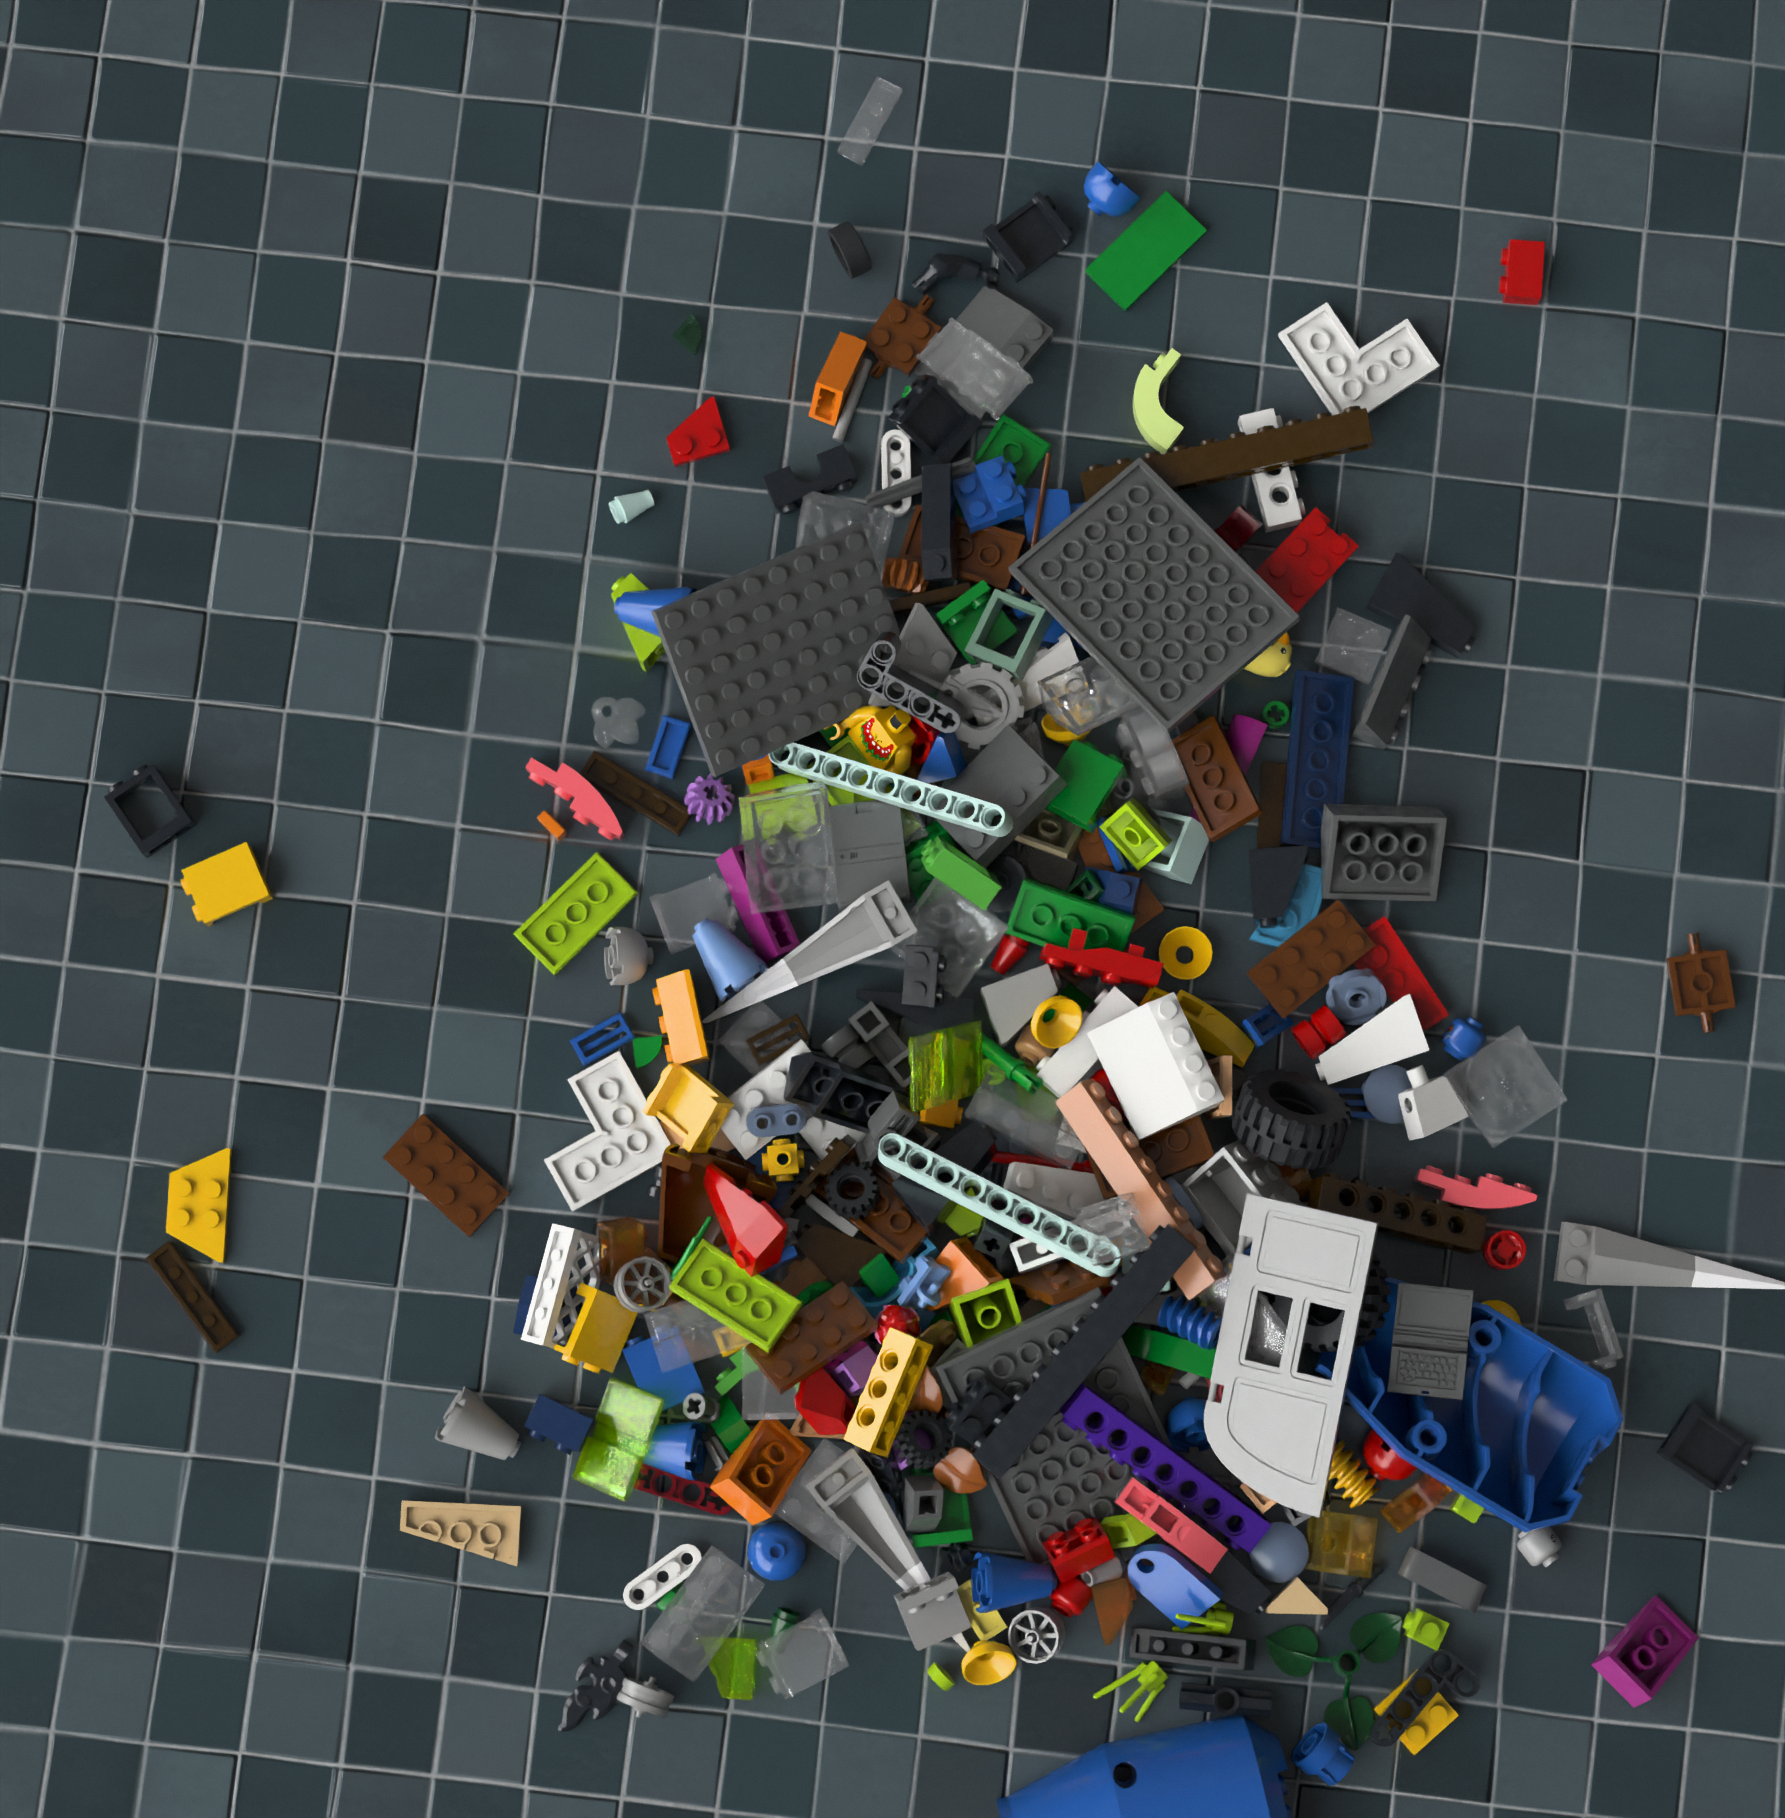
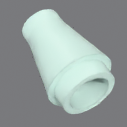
(629, 506)

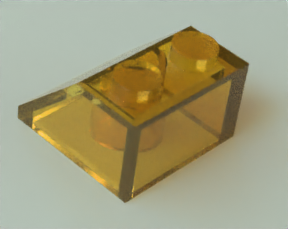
(1341, 1544)

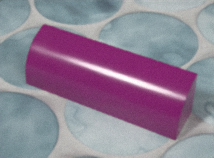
(1244, 737)
(768, 931)

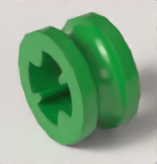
(1280, 707)

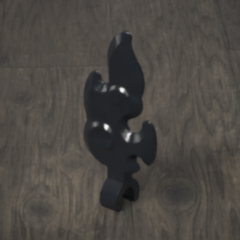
(600, 1695)

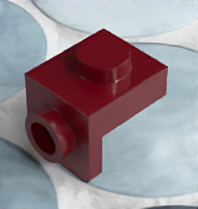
(1238, 528)

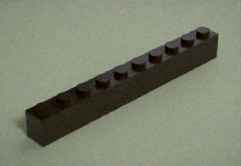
(1248, 454)

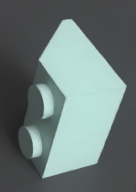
(1183, 855)

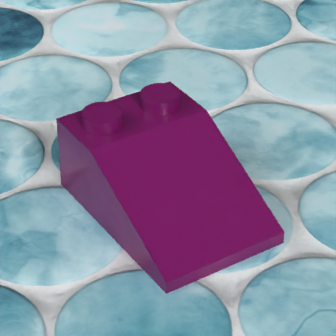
(1645, 1652)

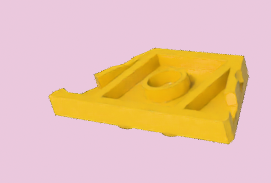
(200, 1204)

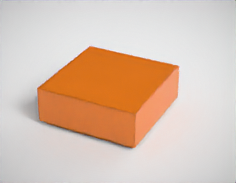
(758, 770)
(552, 825)

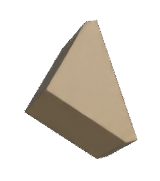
(1296, 1599)

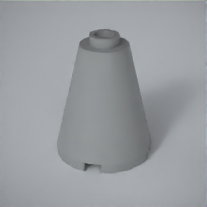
(477, 1427)

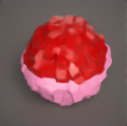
(897, 1318)

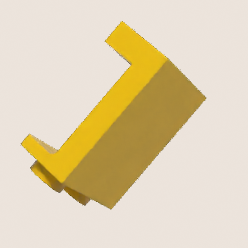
(225, 884)
(689, 1106)
(598, 1332)

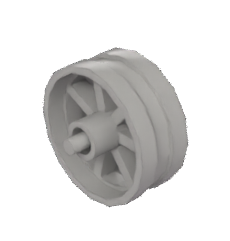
(642, 1284)
(1036, 1635)
(645, 1697)

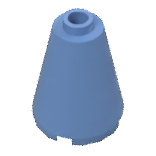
(726, 958)

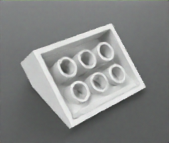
(1156, 1066)

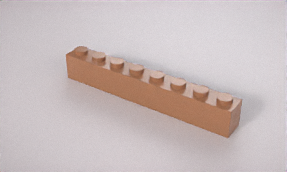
(1130, 1170)

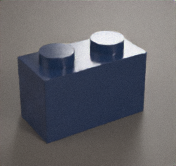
(559, 1424)

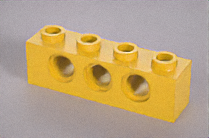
(888, 1392)

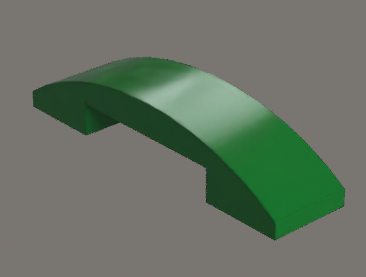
(1169, 1351)

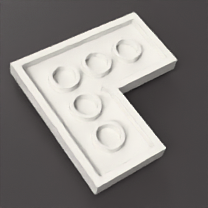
(1352, 375)
(768, 1089)
(623, 1140)

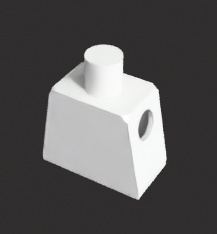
(1429, 1104)

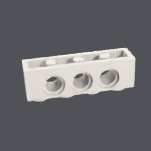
(1274, 514)

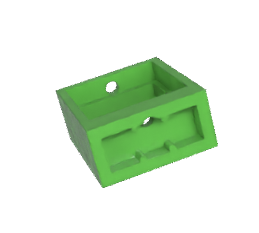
(960, 872)

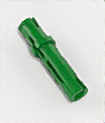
(1014, 1068)

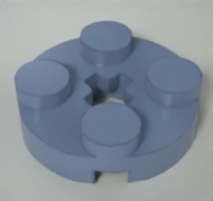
(1350, 983)

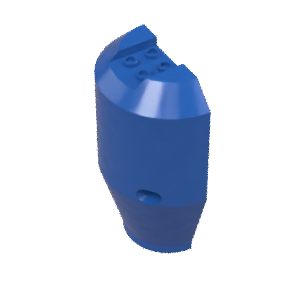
(1517, 1434)
(1180, 1772)

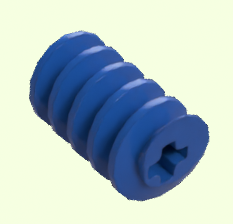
(1190, 1322)

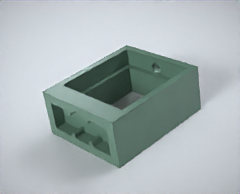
(1019, 665)

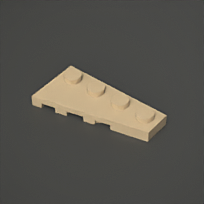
(477, 1528)

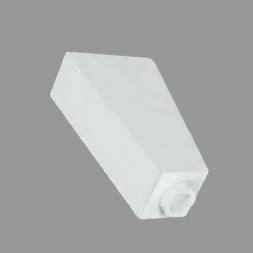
(1379, 1042)

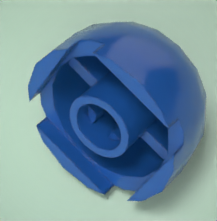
(1108, 192)
(1186, 1425)
(776, 1551)

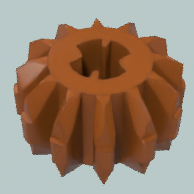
(903, 576)

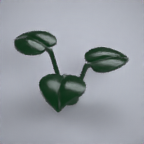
(1373, 1634)

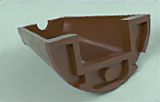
(686, 1202)

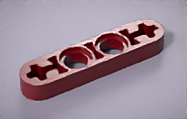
(677, 1490)

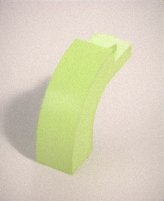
(1150, 418)

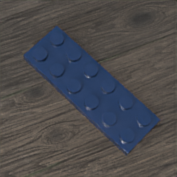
(1315, 754)

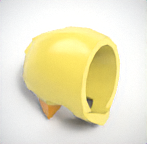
(1273, 660)

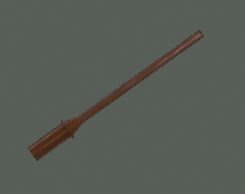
(1023, 592)

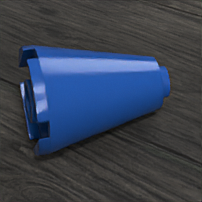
(636, 606)
(678, 1449)
(1008, 1581)

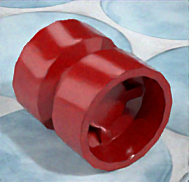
(1321, 1030)
(1504, 1250)

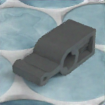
(891, 1117)

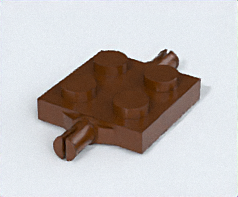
(900, 336)
(1700, 983)

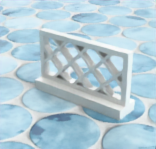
(554, 1285)

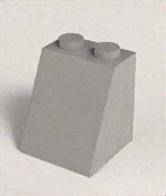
(1016, 998)

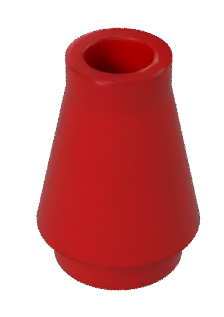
(1009, 952)

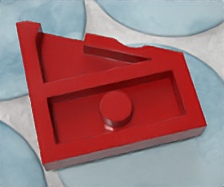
(698, 435)

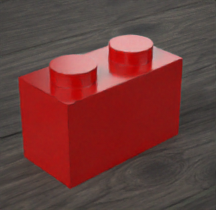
(1523, 272)

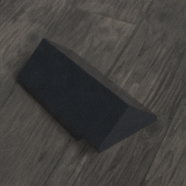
(836, 1090)

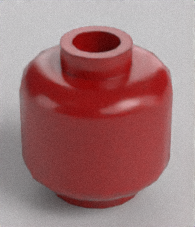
(1071, 1597)

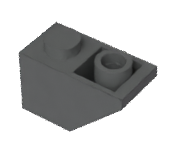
(922, 1504)

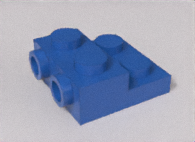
(989, 494)

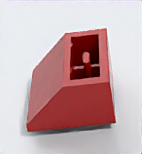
(1078, 1549)

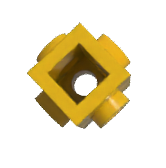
(785, 1172)

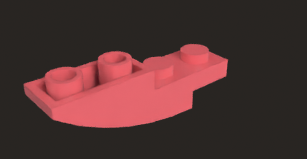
(587, 802)
(1487, 1193)
(1171, 1525)

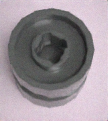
(846, 1048)

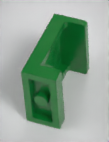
(1090, 781)
(955, 1519)

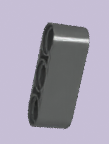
(1442, 1579)

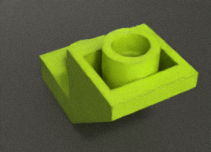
(1125, 1530)

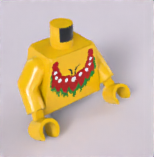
(880, 736)

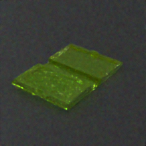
(945, 1065)
(619, 1439)

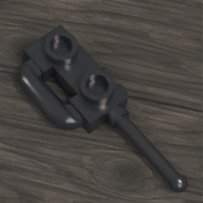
(886, 1475)

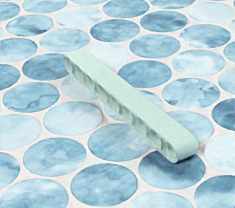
(900, 795)
(982, 1203)

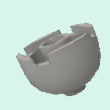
(626, 956)

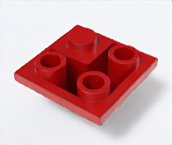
(824, 1404)

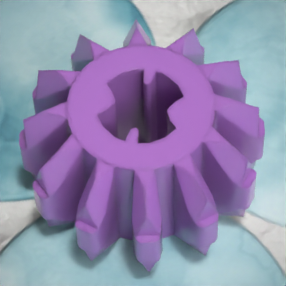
(699, 796)

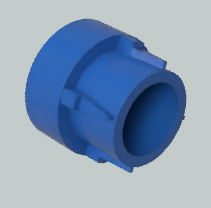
(1323, 1754)

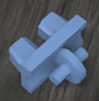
(924, 1286)

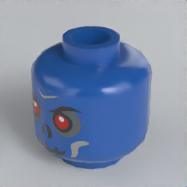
(1463, 1037)

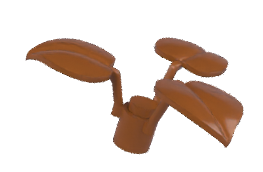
(959, 1469)

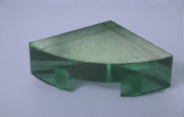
(689, 334)

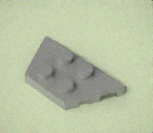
(922, 651)

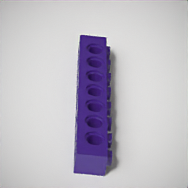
(1251, 1523)

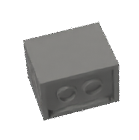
(1221, 1190)

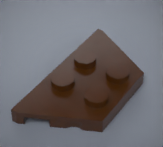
(1059, 1282)

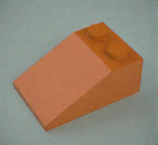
(761, 1470)

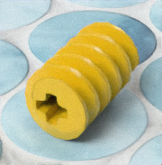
(1350, 1477)

